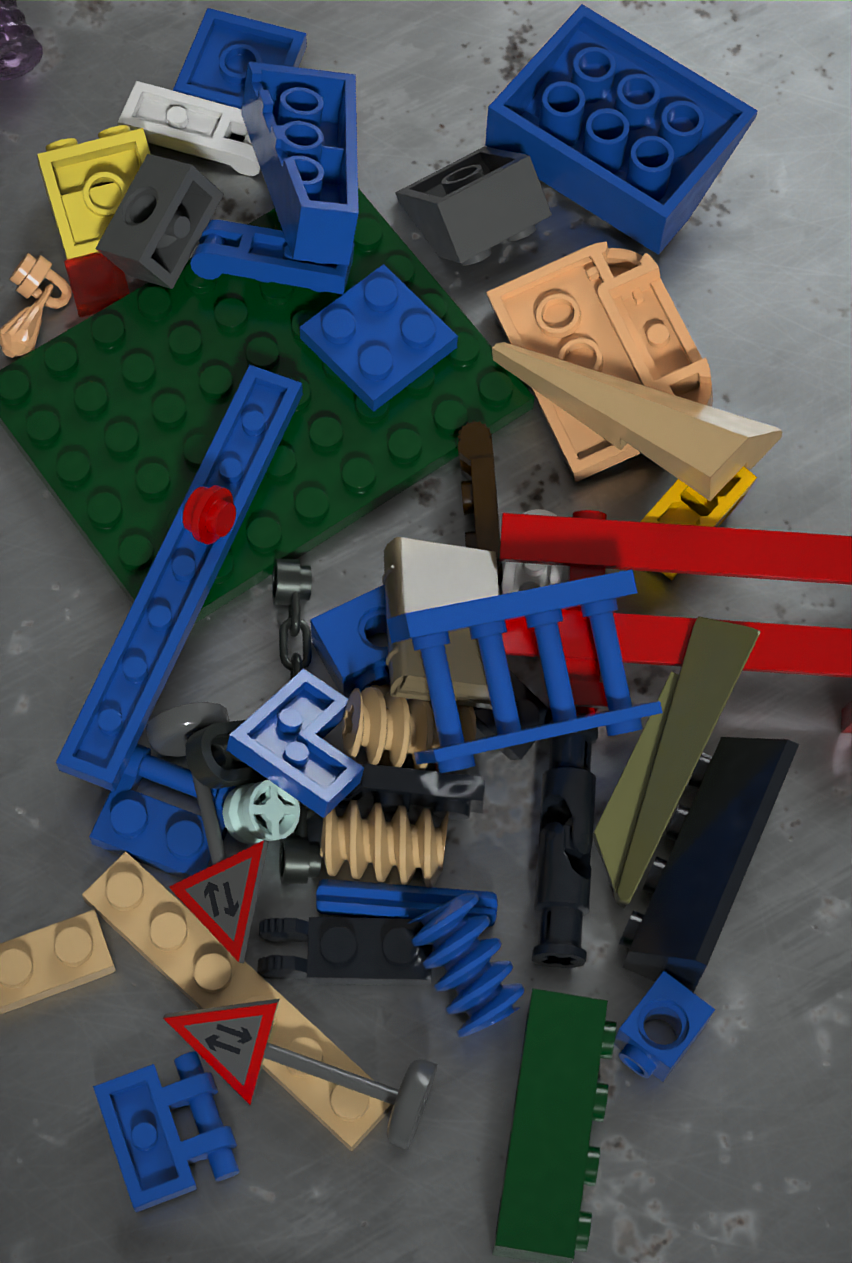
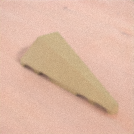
(680, 435)

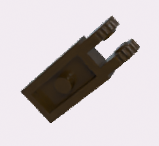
(480, 492)

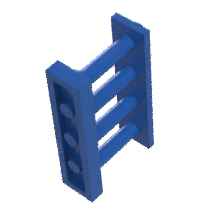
(486, 623)

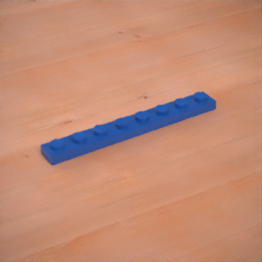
(177, 586)

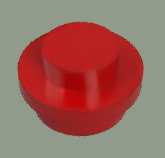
(209, 513)

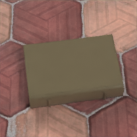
(431, 576)

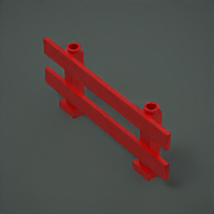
(593, 543)

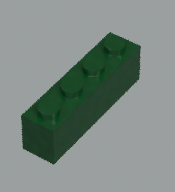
(552, 1129)

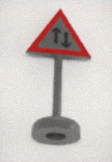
(228, 890)
(236, 1042)

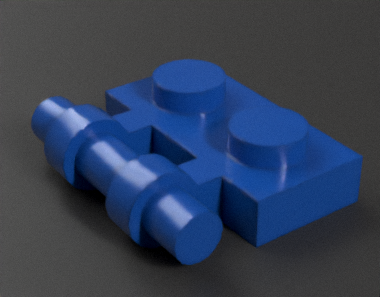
(146, 1136)

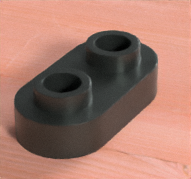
(213, 763)

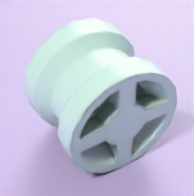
(277, 808)

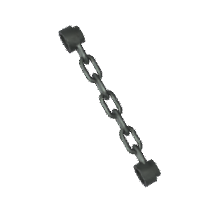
(290, 584)

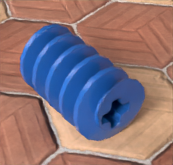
(467, 963)

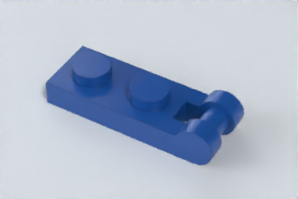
(262, 256)

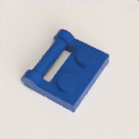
(151, 828)

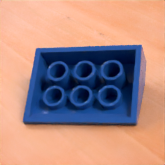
(619, 127)

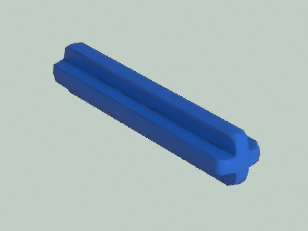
(393, 900)

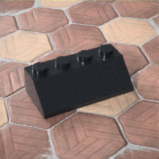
(708, 859)

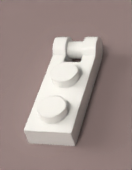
(190, 126)

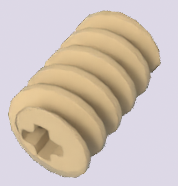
(394, 726)
(384, 843)

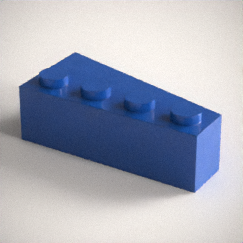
(307, 152)

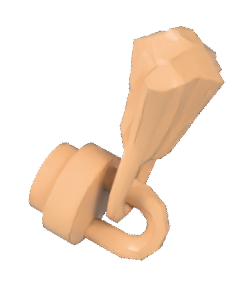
(21, 332)

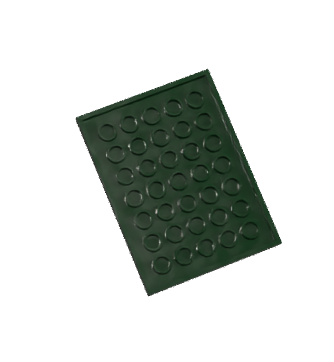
(138, 390)

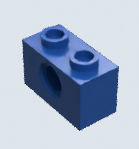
(344, 646)

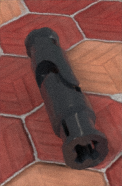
(565, 850)

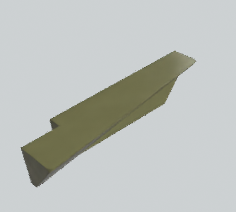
(669, 751)

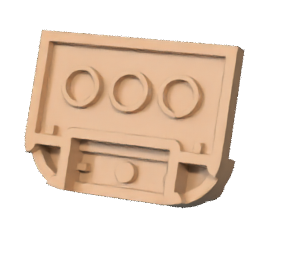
(609, 316)

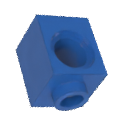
(675, 1005)

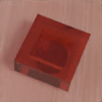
(95, 283)

